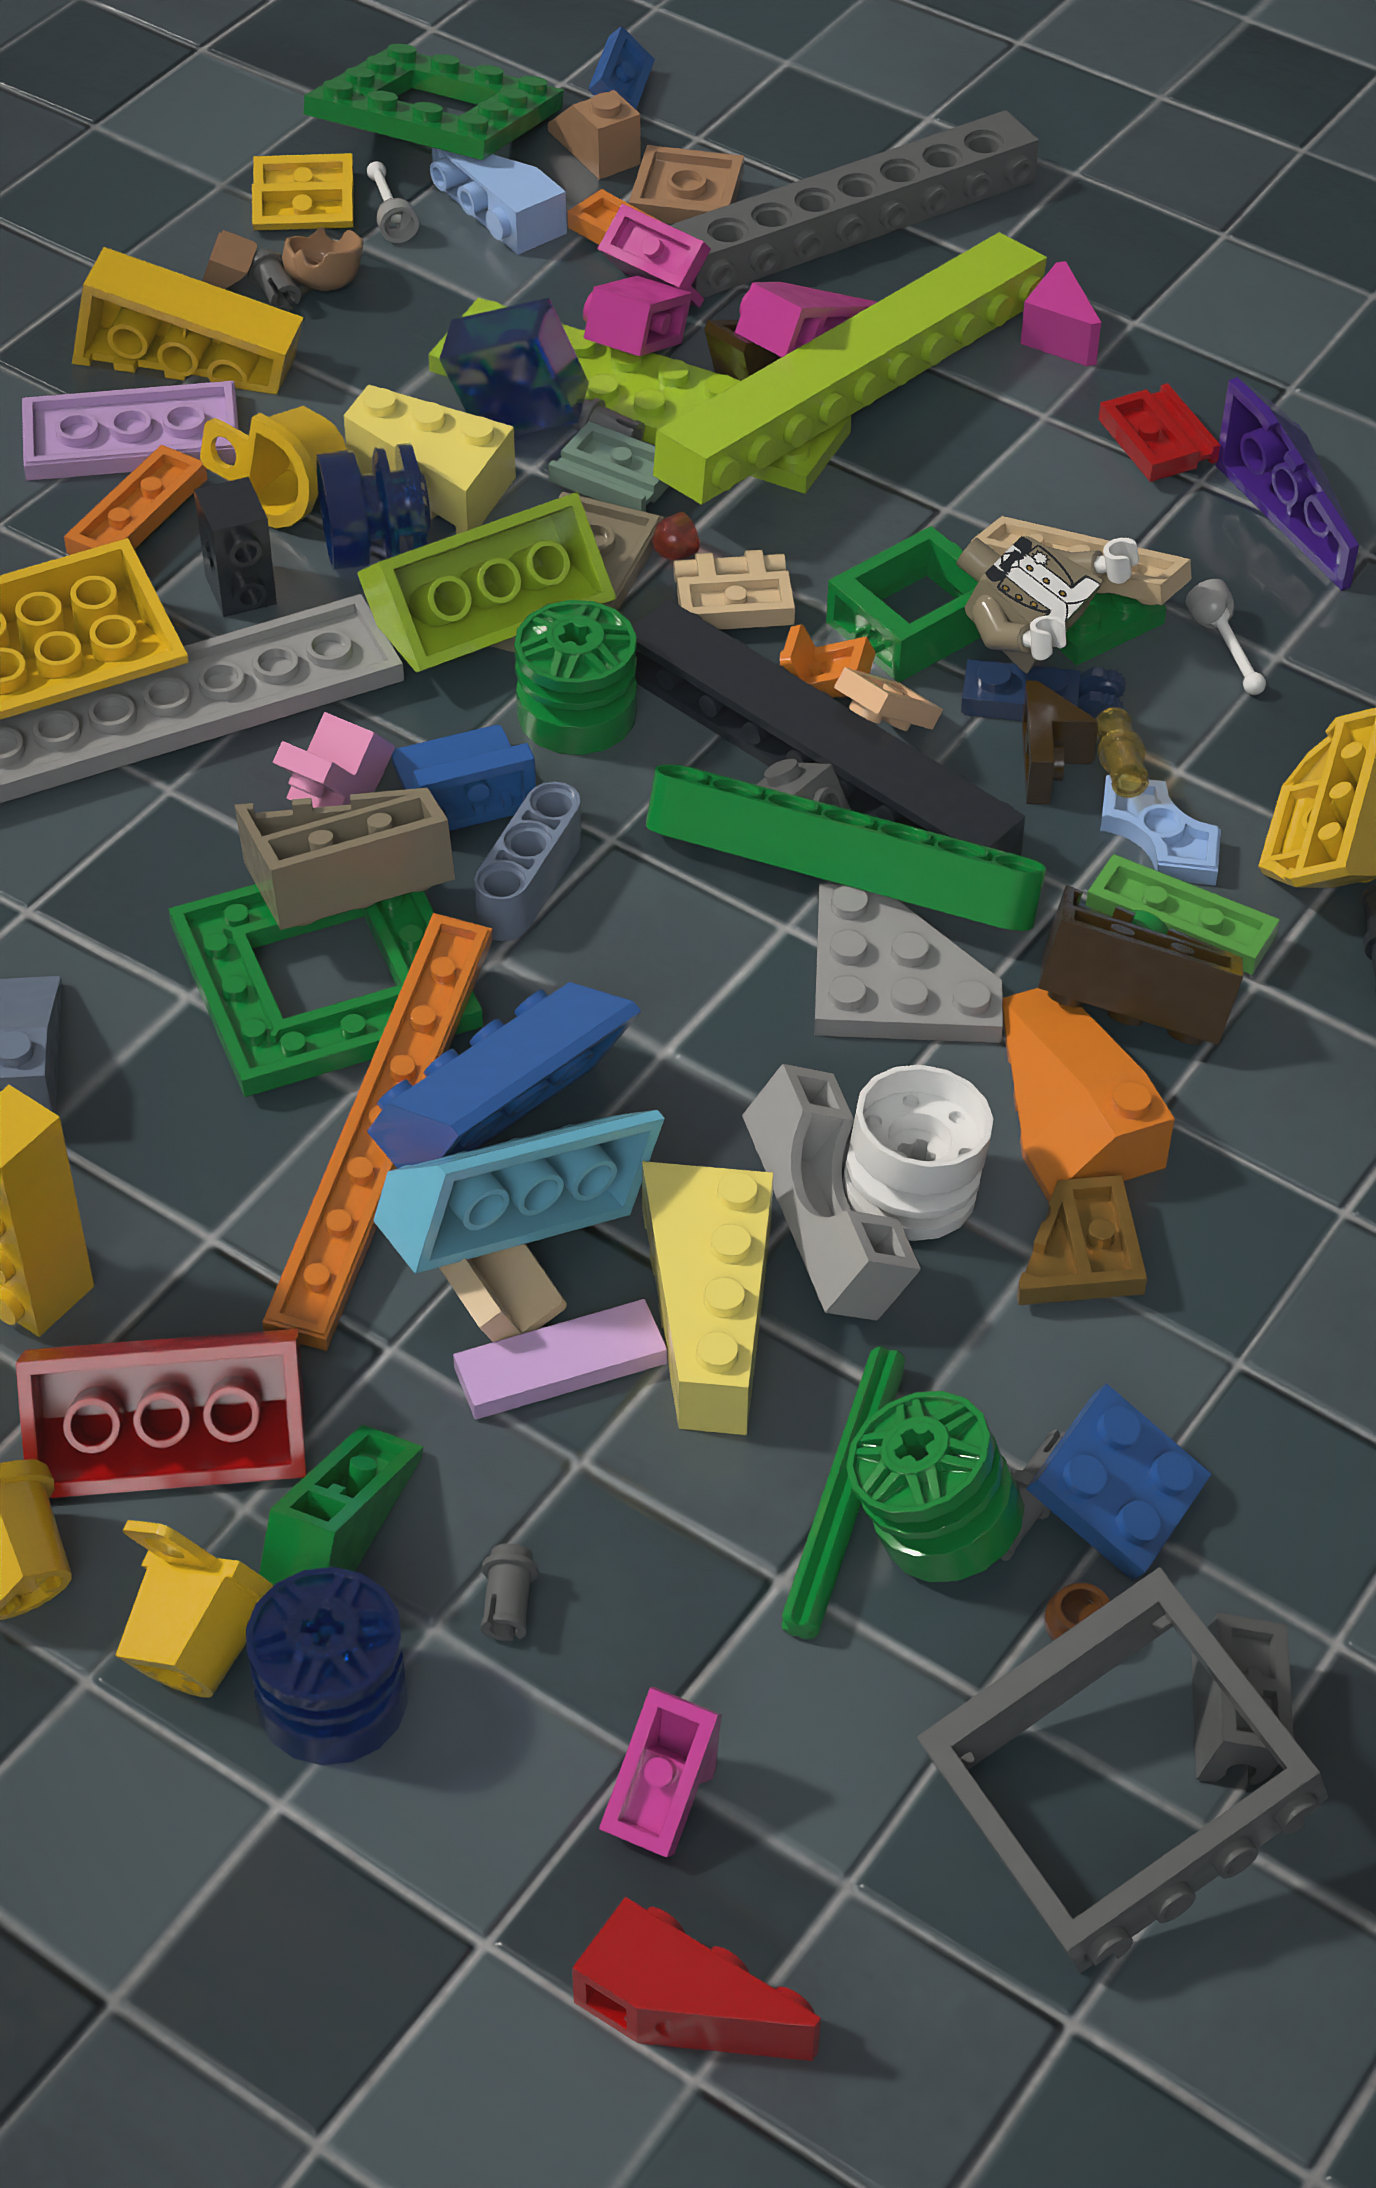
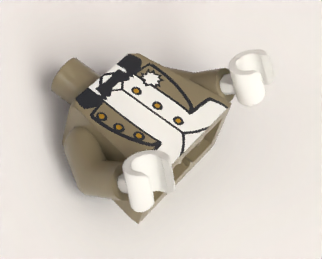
(1037, 592)

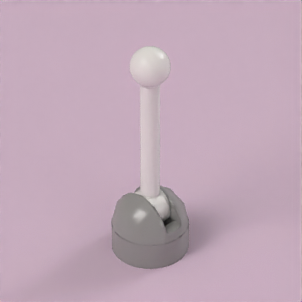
(392, 209)
(1213, 607)

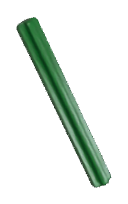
(838, 1503)

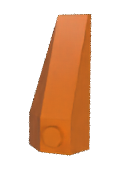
(1079, 1096)

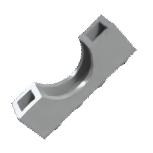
(801, 1137)

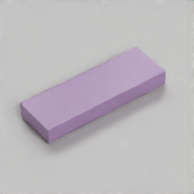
(560, 1359)

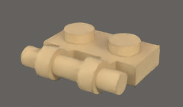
(736, 590)

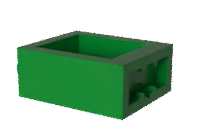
(902, 647)

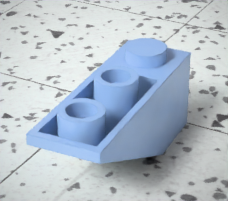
(505, 196)

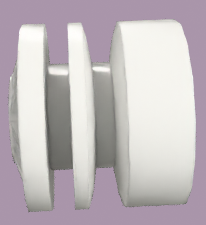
(918, 1149)

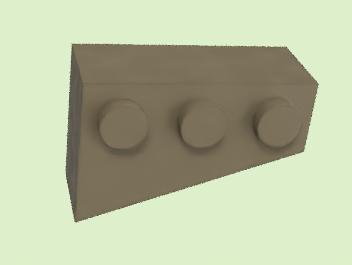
(345, 855)

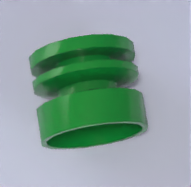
(576, 677)
(935, 1486)

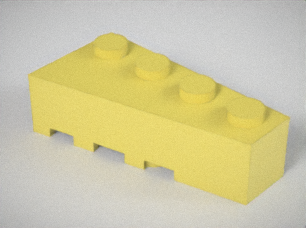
(709, 1271)

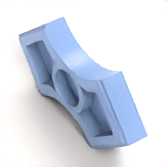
(1168, 836)

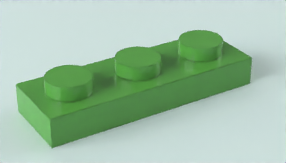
(1185, 909)

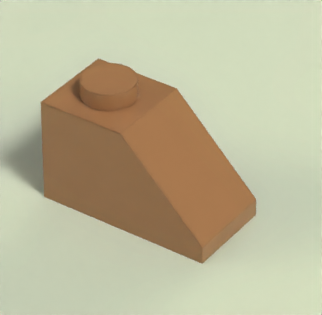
(601, 133)

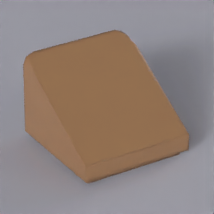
(229, 260)

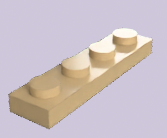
(1152, 579)

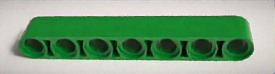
(846, 847)

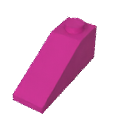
(790, 315)

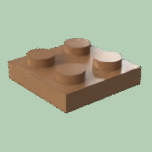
(685, 182)

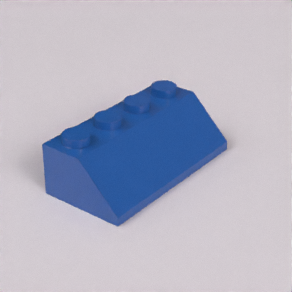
(502, 1074)

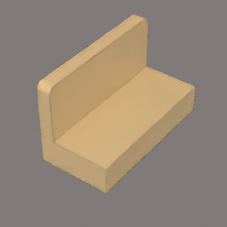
(505, 1292)

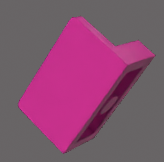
(654, 251)

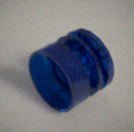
(371, 505)
(327, 1665)

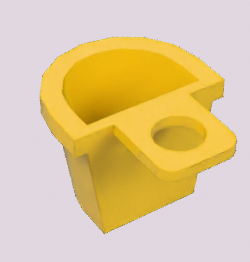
(276, 458)
(30, 1544)
(187, 1611)

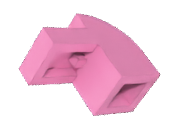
(337, 763)

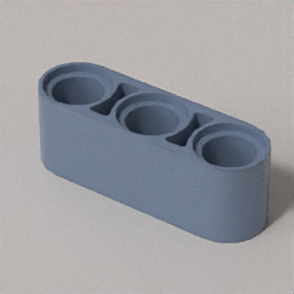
(528, 860)

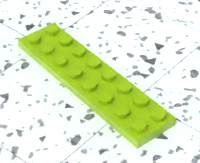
(665, 388)

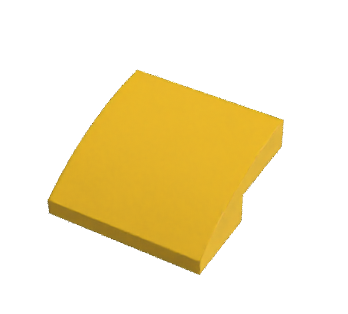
(303, 192)

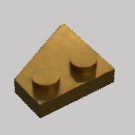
(1085, 1246)

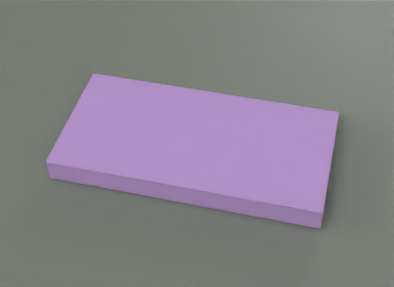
(121, 427)

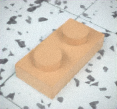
(886, 701)

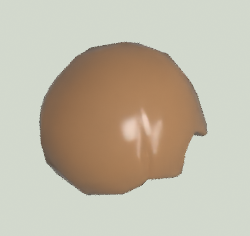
(323, 262)

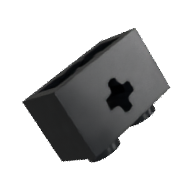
(235, 546)

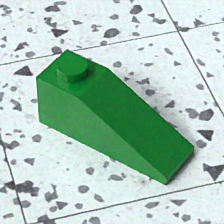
(338, 1505)

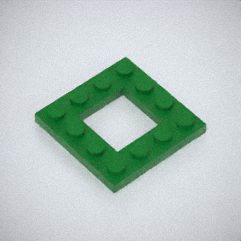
(370, 91)
(258, 1042)

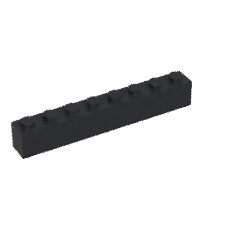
(785, 718)

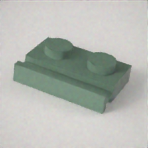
(608, 468)

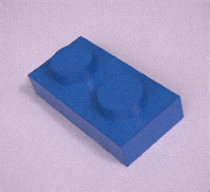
(622, 68)

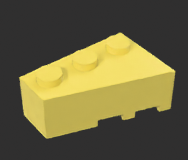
(462, 455)

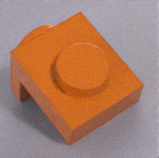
(824, 664)

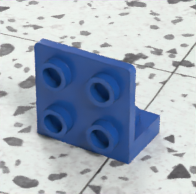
(469, 774)

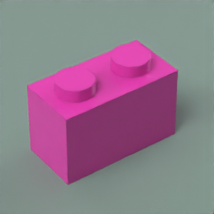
(636, 315)

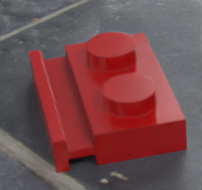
(1158, 432)

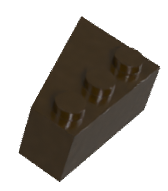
(1139, 972)

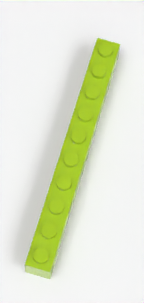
(845, 368)

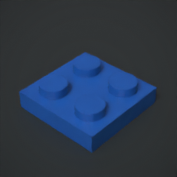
(1119, 1482)

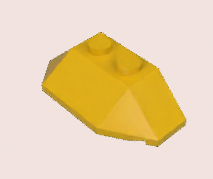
(1328, 811)

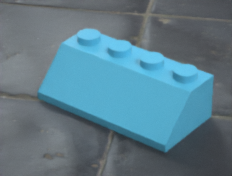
(516, 1190)

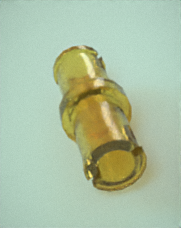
(1121, 753)

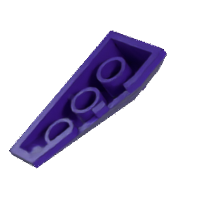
(1283, 478)

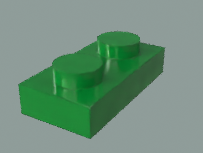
(1109, 623)

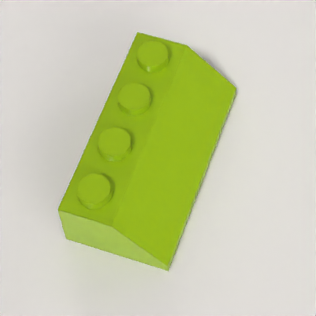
(485, 582)

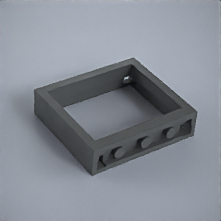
(1054, 1677)

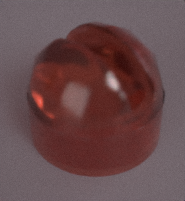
(676, 537)

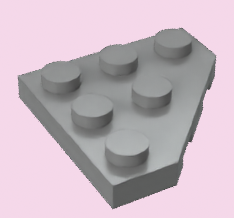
(897, 975)

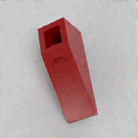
(679, 1993)

